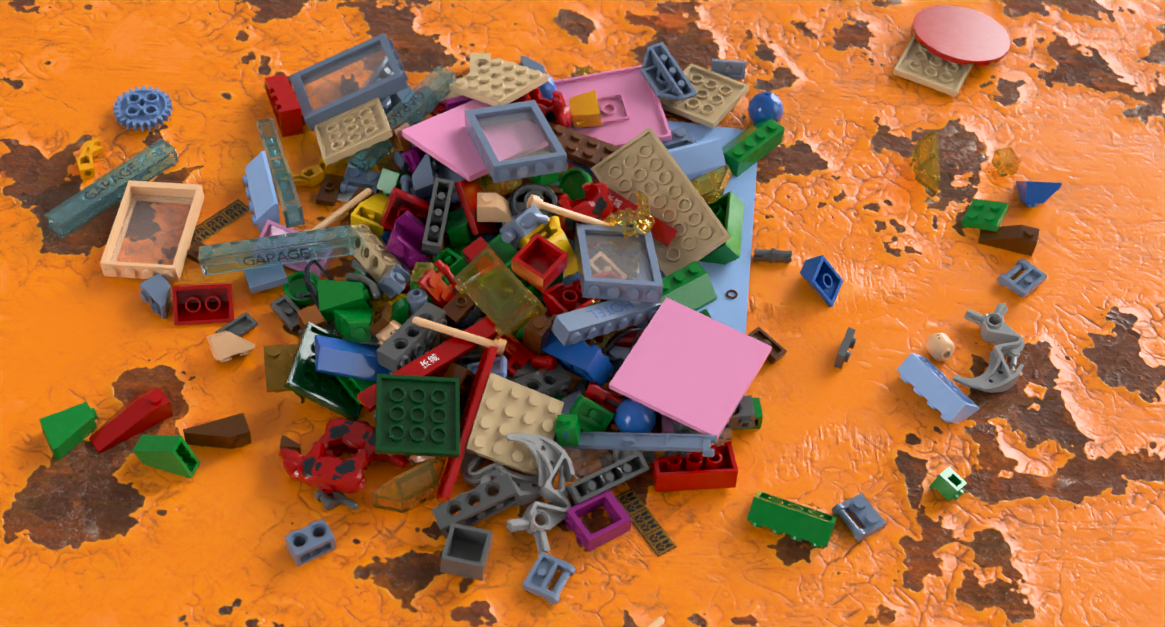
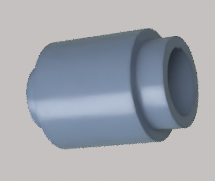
(416, 299)

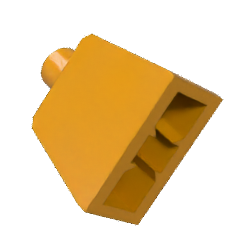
(585, 110)

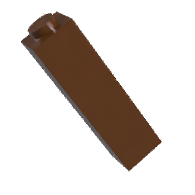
(537, 332)

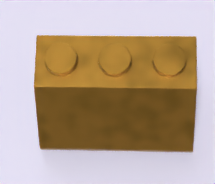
(277, 365)

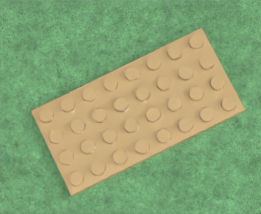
(671, 196)

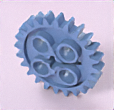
(142, 108)

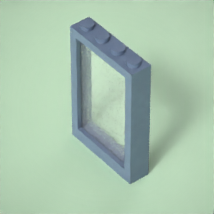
(349, 80)
(515, 141)
(616, 266)

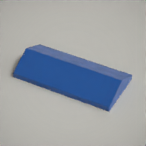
(347, 358)

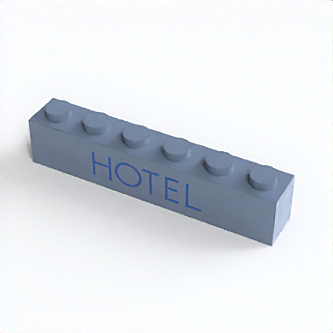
(601, 319)

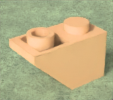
(227, 344)

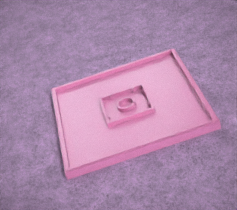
(624, 103)
(449, 141)
(690, 368)

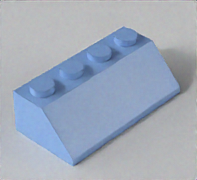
(699, 157)
(261, 191)
(936, 388)

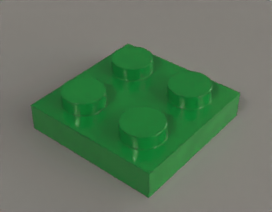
(985, 215)

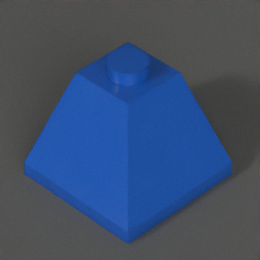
(1036, 192)
(822, 278)

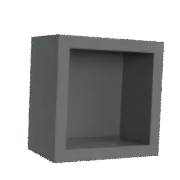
(466, 551)

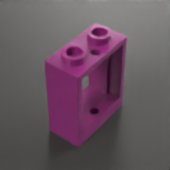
(621, 520)

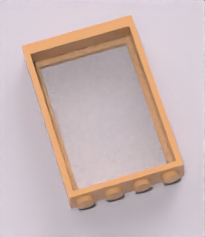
(152, 230)

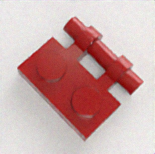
(435, 286)
(515, 353)

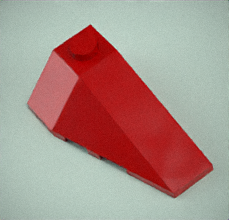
(565, 298)
(133, 418)

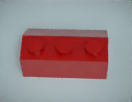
(398, 203)
(203, 303)

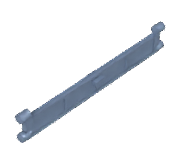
(646, 442)

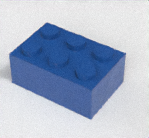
(580, 359)

